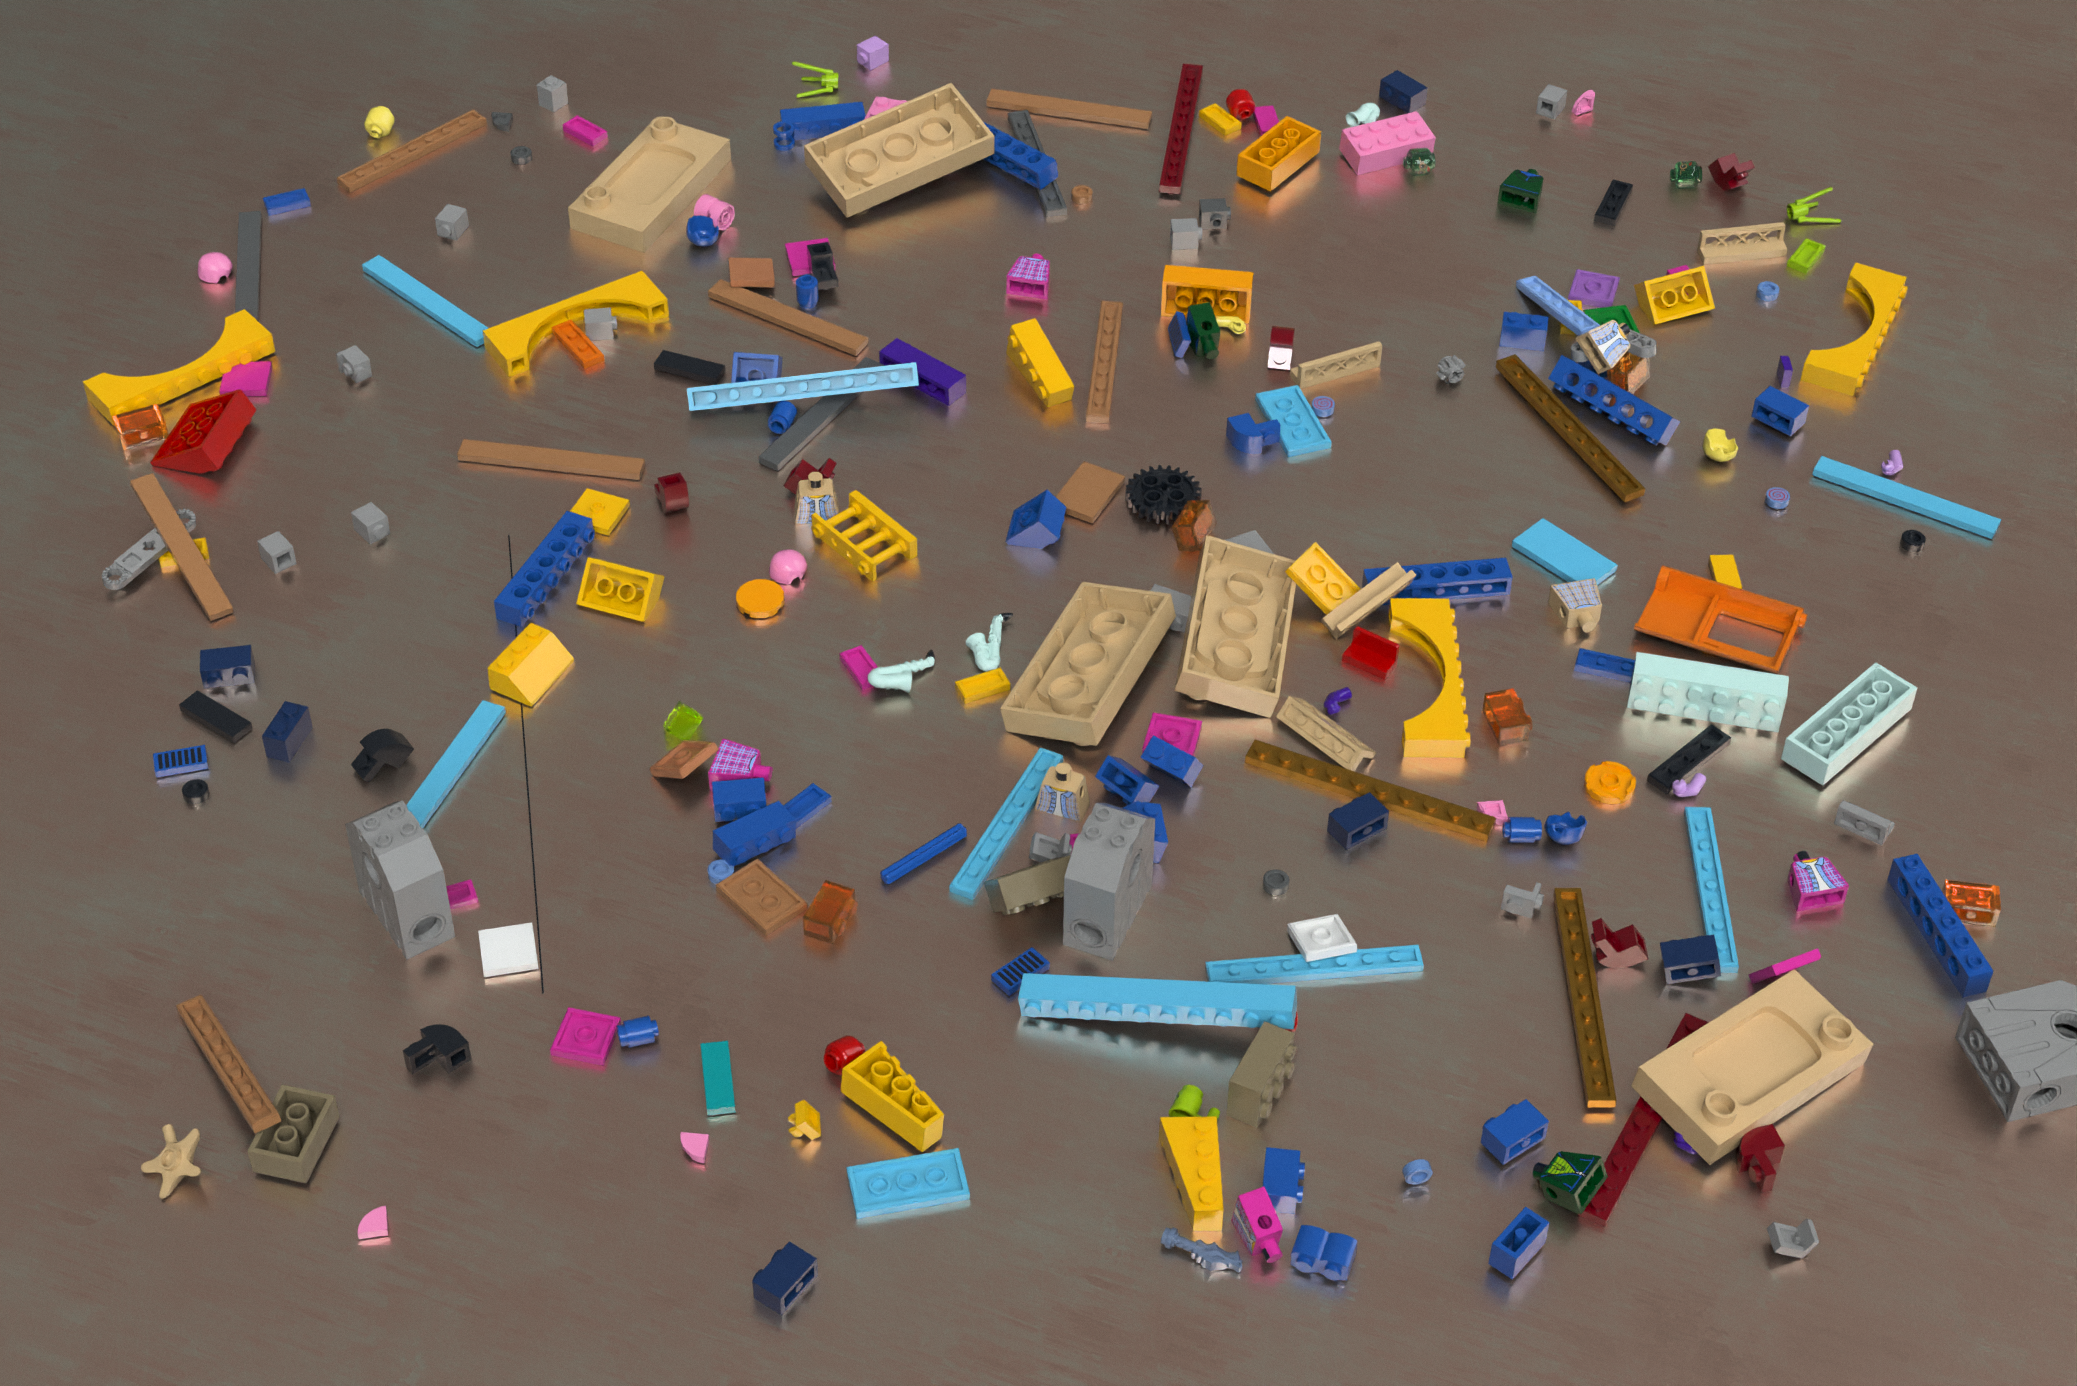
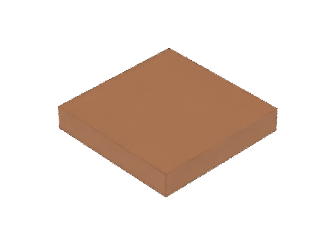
(751, 272)
(683, 759)

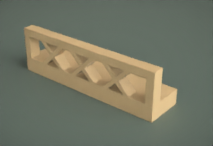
(1741, 248)
(1337, 365)
(1367, 600)
(1324, 733)

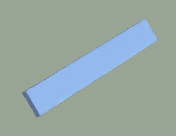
(1556, 305)

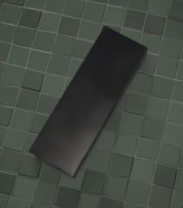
(1613, 202)
(689, 367)
(215, 716)

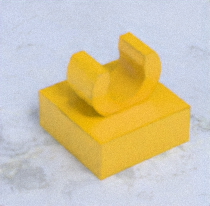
(805, 1120)

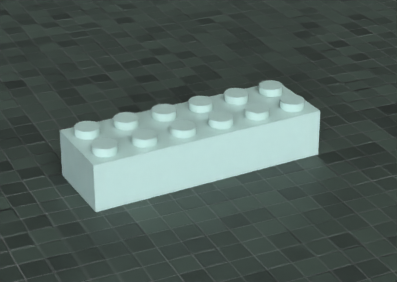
(1708, 692)
(1849, 723)

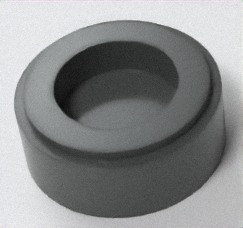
(521, 155)
(1276, 882)

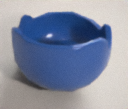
(702, 231)
(1565, 829)

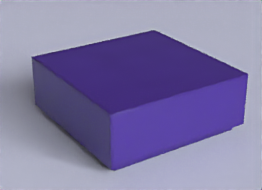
(1784, 371)

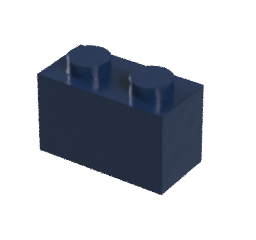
(1403, 92)
(227, 666)
(287, 731)
(1357, 821)
(1690, 959)
(785, 1278)

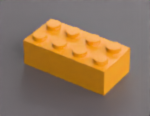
(1278, 153)
(1225, 290)

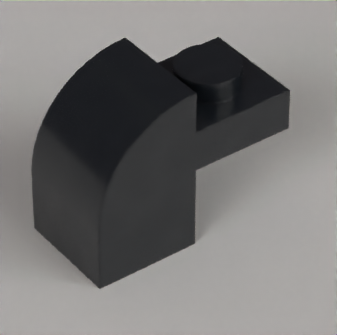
(821, 265)
(380, 748)
(439, 1044)

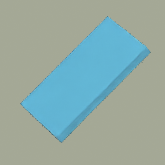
(1299, 427)
(1563, 553)
(907, 1183)

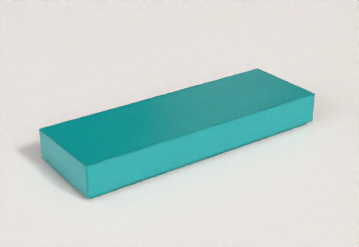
(717, 1078)

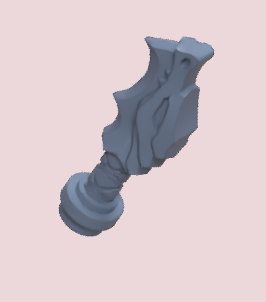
(1208, 1255)

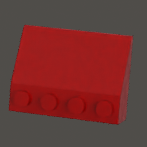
(206, 433)

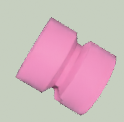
(719, 211)

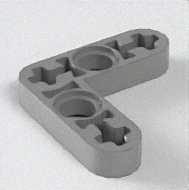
(1639, 345)

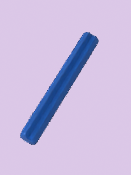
(923, 853)

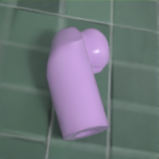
(1894, 464)
(1682, 789)

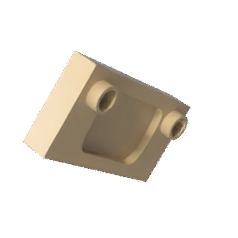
(899, 150)
(649, 184)
(1237, 627)
(1088, 663)
(1751, 1065)

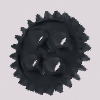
(1161, 493)

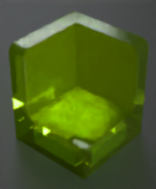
(683, 721)

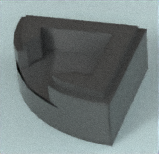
(502, 120)

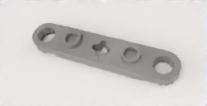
(136, 559)

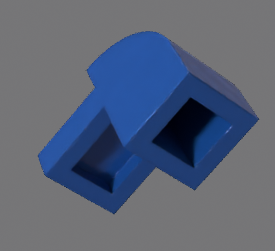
(1250, 437)

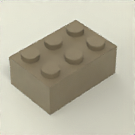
(1028, 886)
(1261, 1074)
(296, 1143)

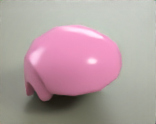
(214, 266)
(787, 566)

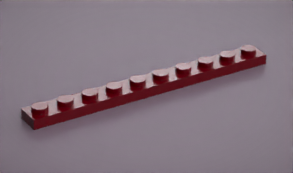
(1181, 129)
(1631, 1144)

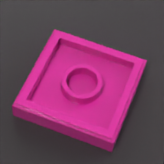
(798, 256)
(250, 378)
(1174, 730)
(1785, 966)
(585, 1036)

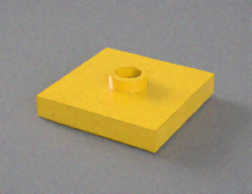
(603, 508)

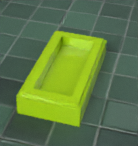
(1806, 256)

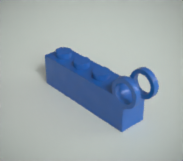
(815, 122)

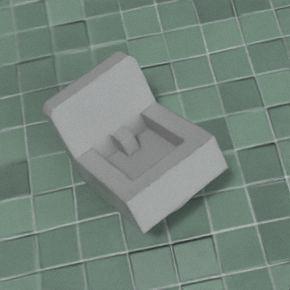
(1047, 848)
(1522, 901)
(1793, 1240)

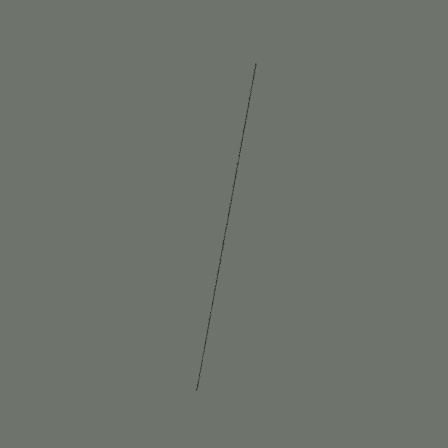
(529, 808)

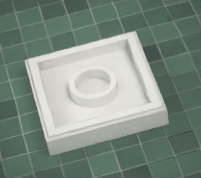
(1321, 937)
(508, 949)

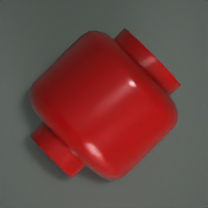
(1240, 104)
(841, 1053)

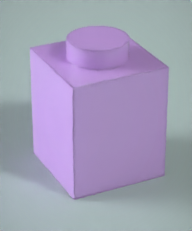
(872, 52)

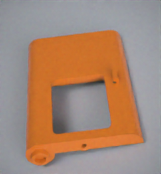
(1688, 606)

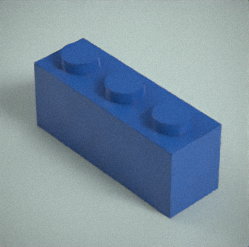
(754, 834)

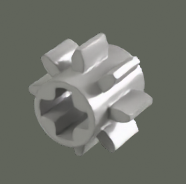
(1450, 369)

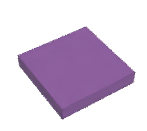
(1594, 288)

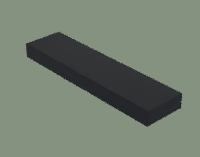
(1689, 758)

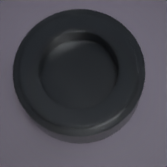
(1912, 540)
(195, 791)

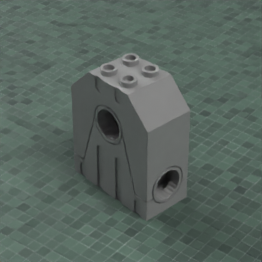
(401, 878)
(1107, 879)
(2025, 1047)

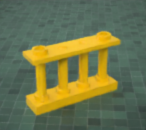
(872, 518)

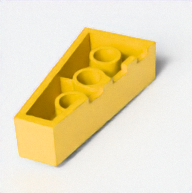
(1039, 363)
(892, 1097)
(1195, 1161)

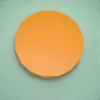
(760, 598)
(1610, 782)

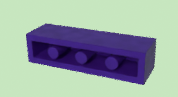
(933, 375)

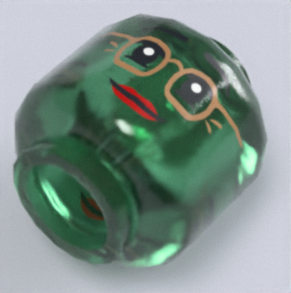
(1419, 161)
(1686, 174)

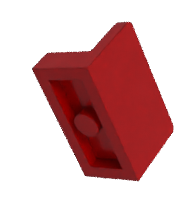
(1372, 653)

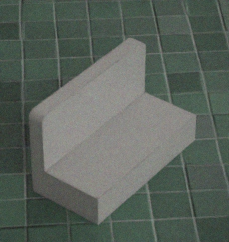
(1863, 822)

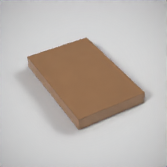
(1089, 491)
(761, 897)

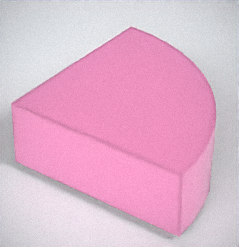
(1584, 103)
(1494, 809)
(695, 1145)
(374, 1224)

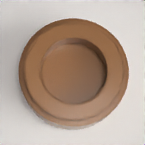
(1081, 194)

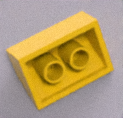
(1666, 298)
(619, 589)
(529, 665)

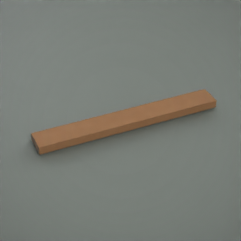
(1069, 108)
(411, 151)
(788, 317)
(1104, 362)
(551, 459)
(181, 547)
(228, 1064)

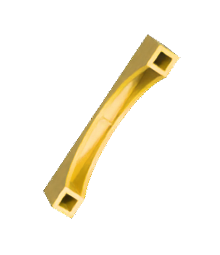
(515, 340)
(241, 342)
(1845, 366)
(1440, 728)

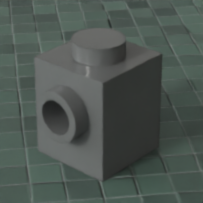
(1214, 213)

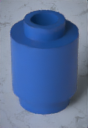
(807, 291)
(782, 417)
(1522, 830)
(637, 1032)

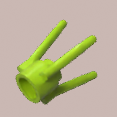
(828, 80)
(1799, 209)

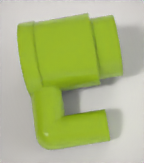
(1189, 1103)

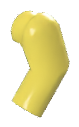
(1233, 323)

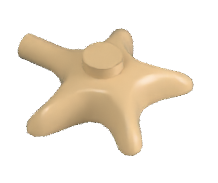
(174, 1160)

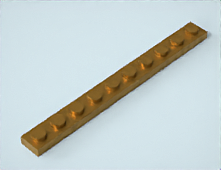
(1570, 428)
(1356, 785)
(1584, 998)

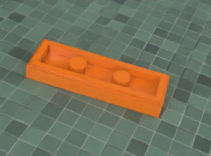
(577, 344)

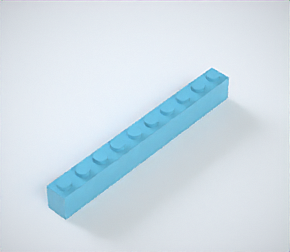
(802, 386)
(1157, 1000)

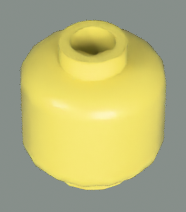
(379, 122)

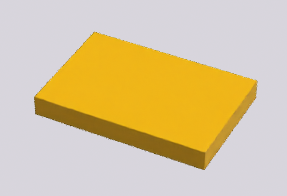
(1322, 579)

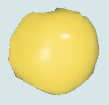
(1718, 447)

